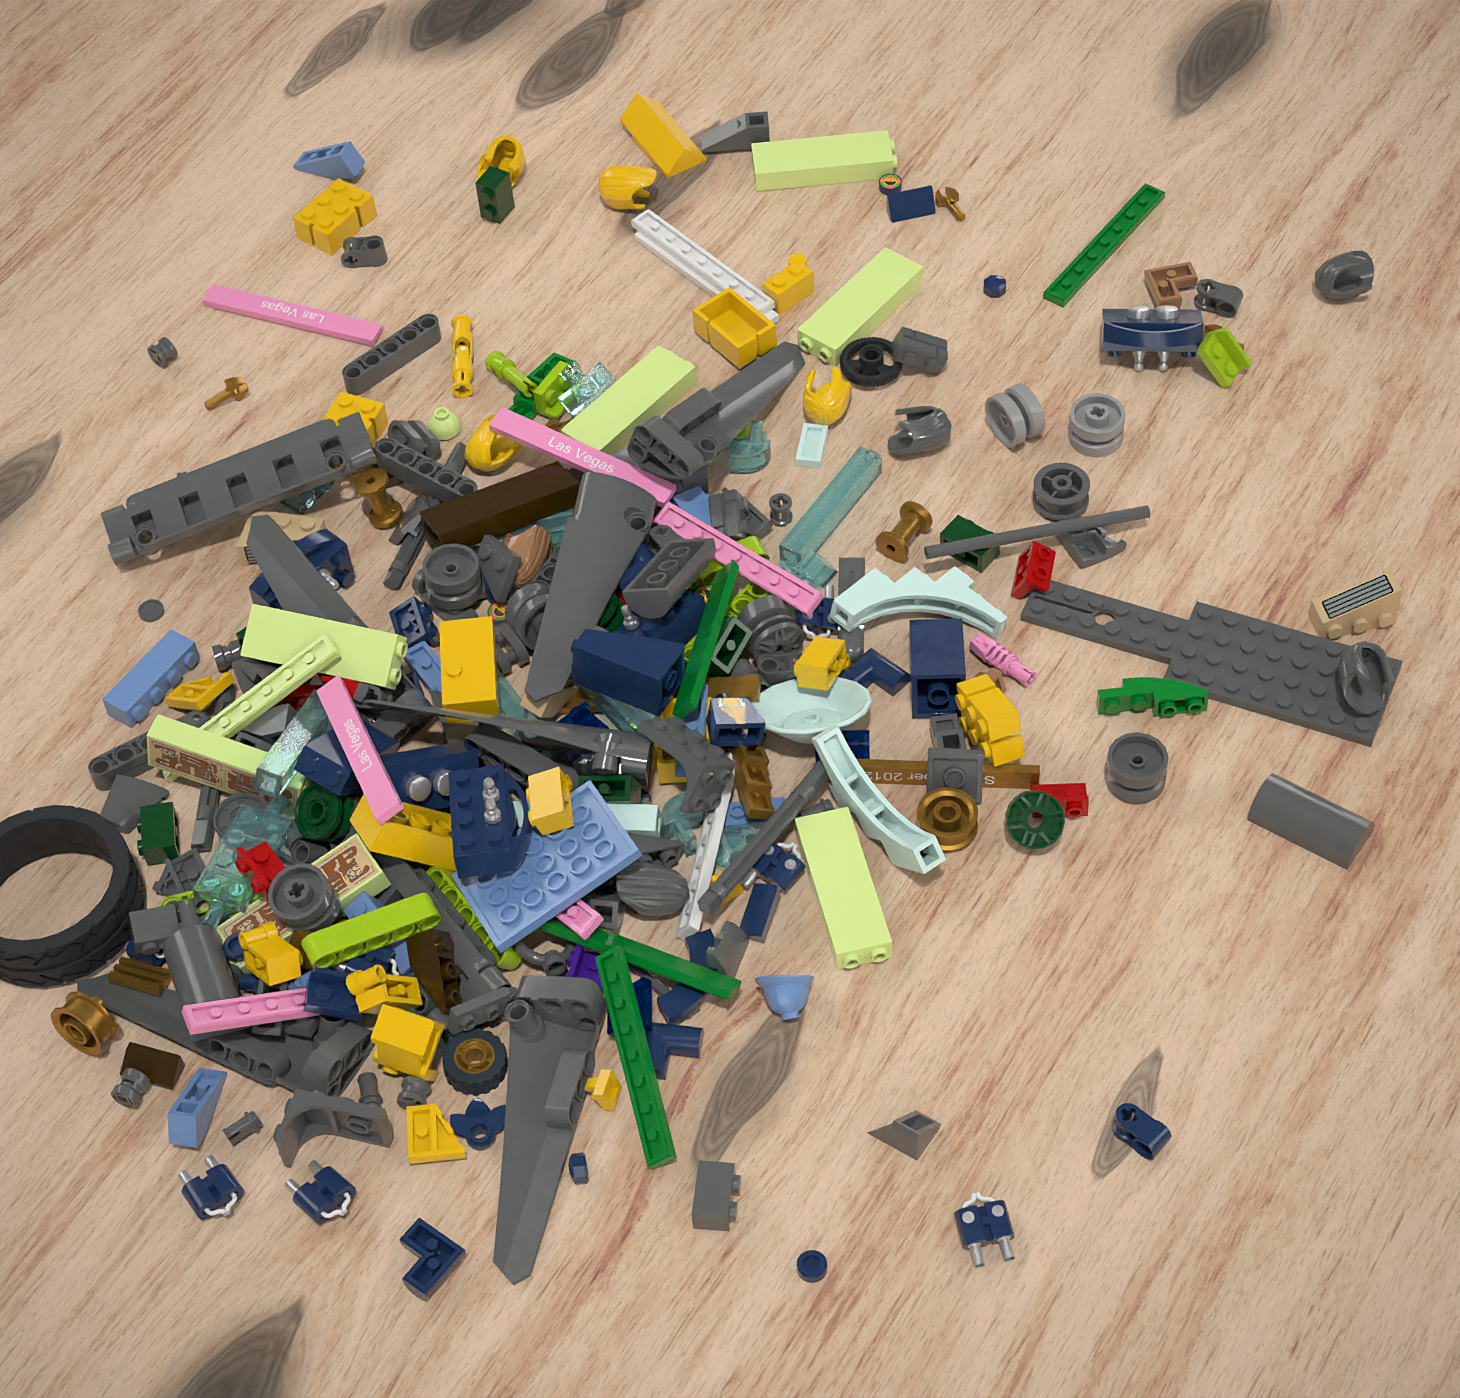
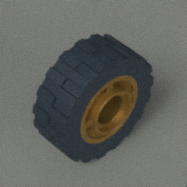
(476, 1077)

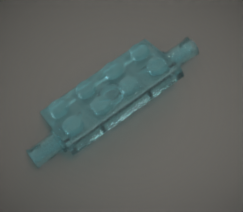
(221, 881)

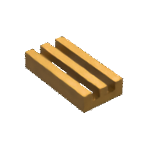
(141, 972)

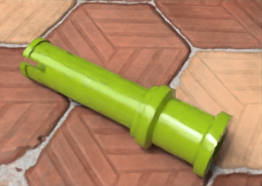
(506, 370)

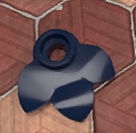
(479, 1120)

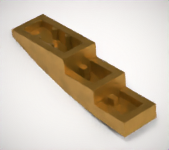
(753, 780)

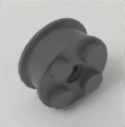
(1061, 491)

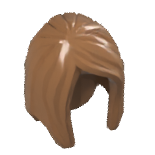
(534, 548)

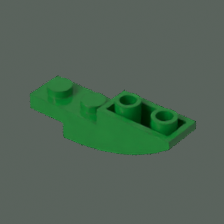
(1161, 695)

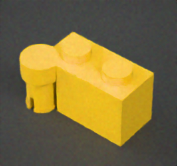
(790, 284)
(821, 663)
(550, 801)
(270, 955)
(376, 988)

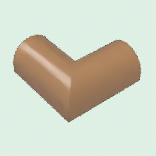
(1167, 280)

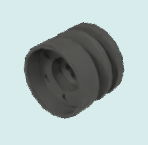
(772, 627)

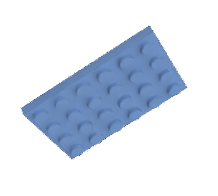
(552, 872)

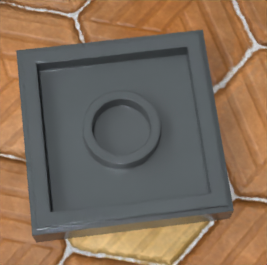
(956, 769)

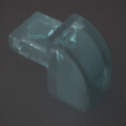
(751, 454)
(811, 568)
(680, 825)

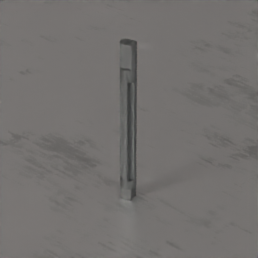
(411, 543)
(208, 795)
(763, 839)

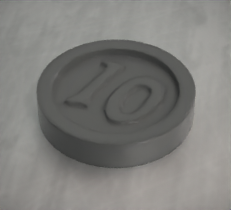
(151, 610)

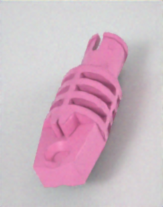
(1001, 659)

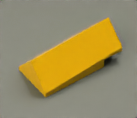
(660, 136)

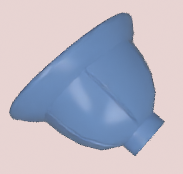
(785, 993)

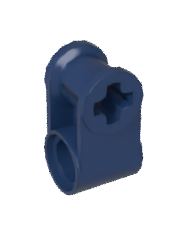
(1141, 1132)

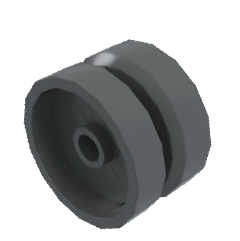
(452, 576)
(526, 611)
(1136, 768)
(303, 898)

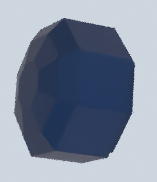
(994, 286)
(578, 1168)

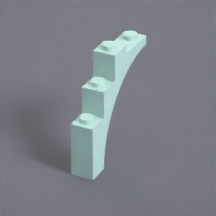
(916, 592)
(852, 788)

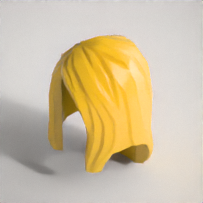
(505, 154)
(623, 182)
(829, 400)
(488, 449)

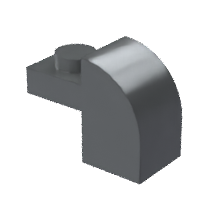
(947, 732)

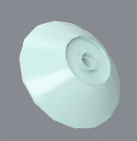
(806, 712)

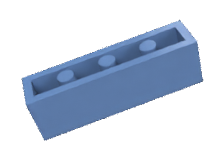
(151, 678)

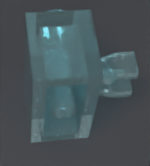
(584, 387)

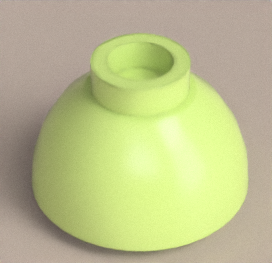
(444, 424)

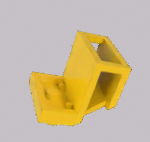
(406, 1042)

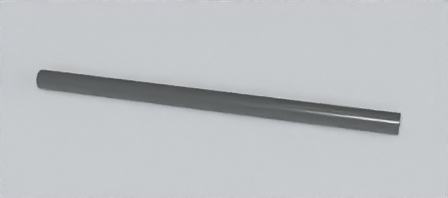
(1036, 532)

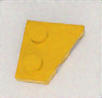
(198, 693)
(430, 1136)

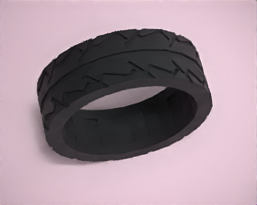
(100, 933)

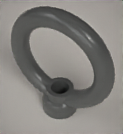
(552, 961)

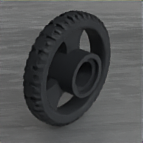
(870, 362)

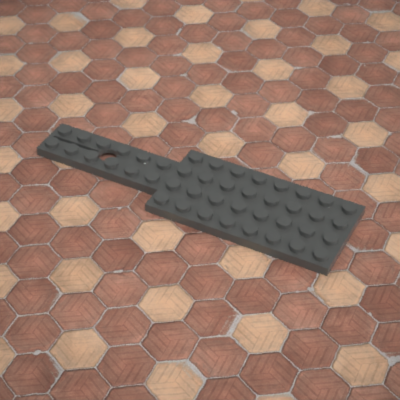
(1226, 652)

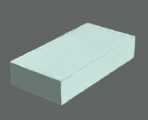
(811, 445)

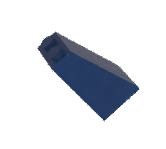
(936, 666)
(629, 668)
(328, 765)

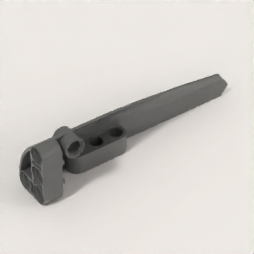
(305, 591)

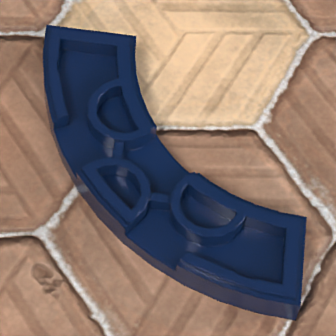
(684, 998)

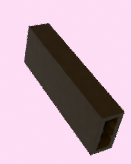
(501, 506)

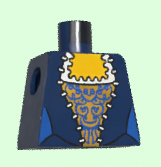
(734, 722)

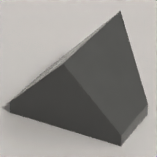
(908, 1133)

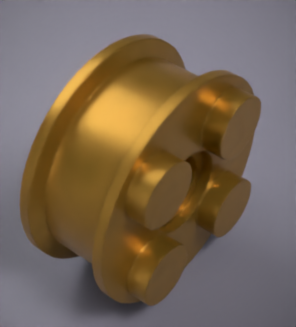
(951, 804)
(84, 1023)

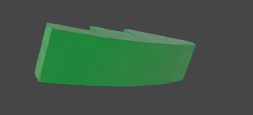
(525, 405)

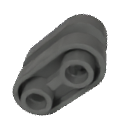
(415, 436)
(513, 645)

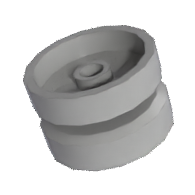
(1014, 415)
(1096, 425)

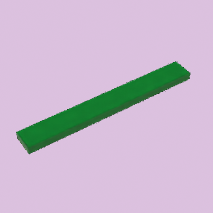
(1103, 245)
(705, 640)
(651, 959)
(635, 1058)

